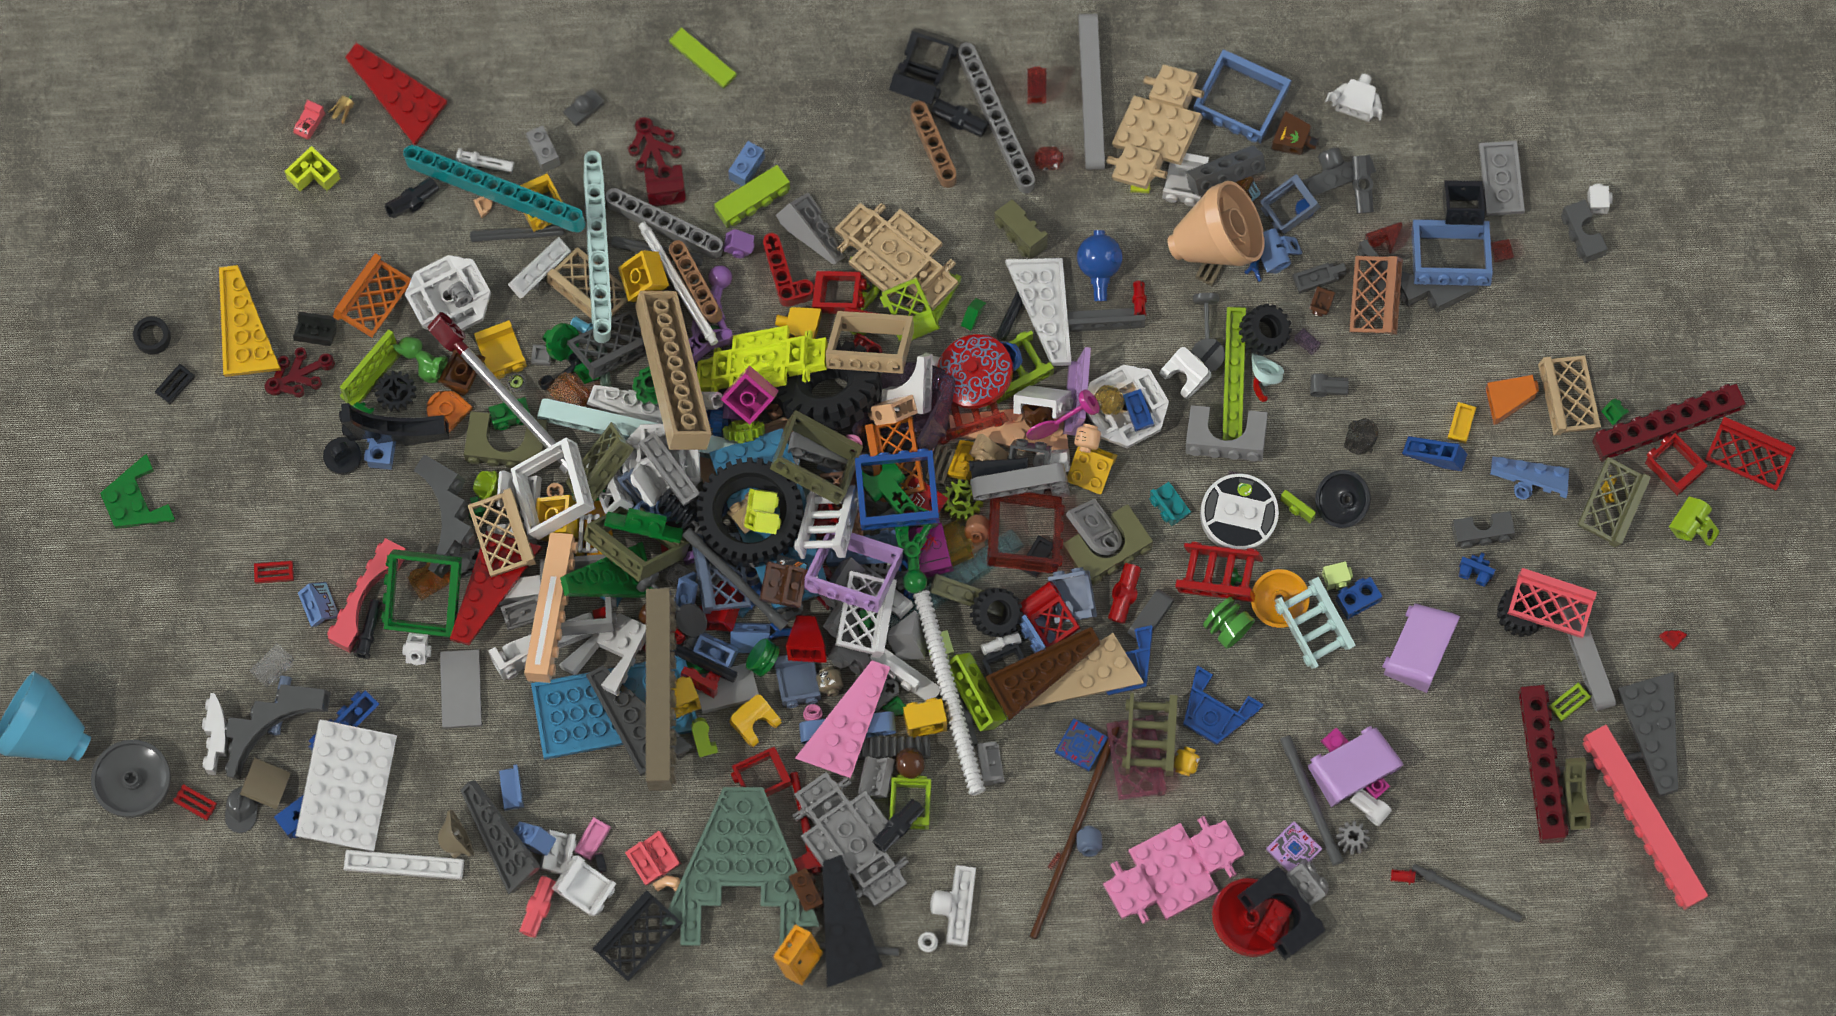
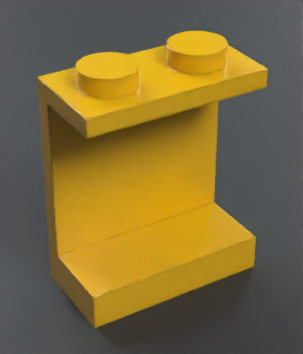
(500, 349)

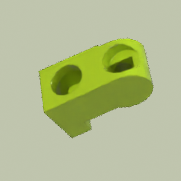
(700, 732)

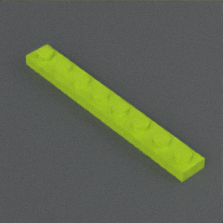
(1233, 375)

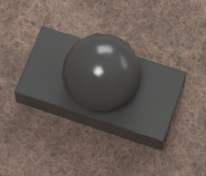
(583, 107)

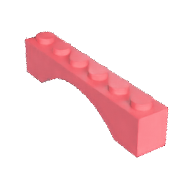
(346, 630)

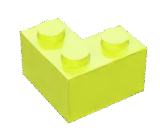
(311, 167)
(760, 511)

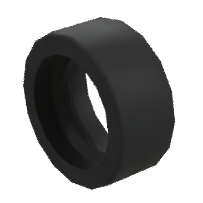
(151, 321)

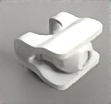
(1192, 366)

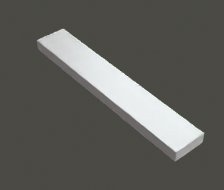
(404, 865)

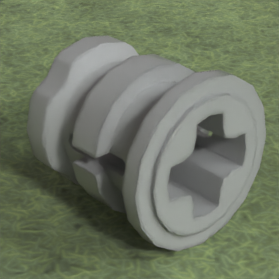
(459, 294)

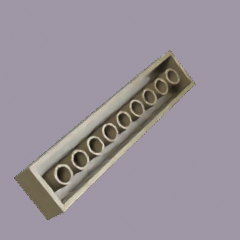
(659, 690)

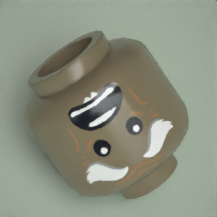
(829, 681)

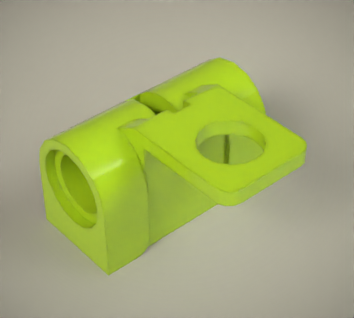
(1694, 520)

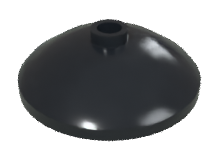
(1332, 496)

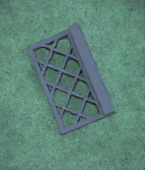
(706, 587)

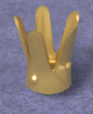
(343, 103)

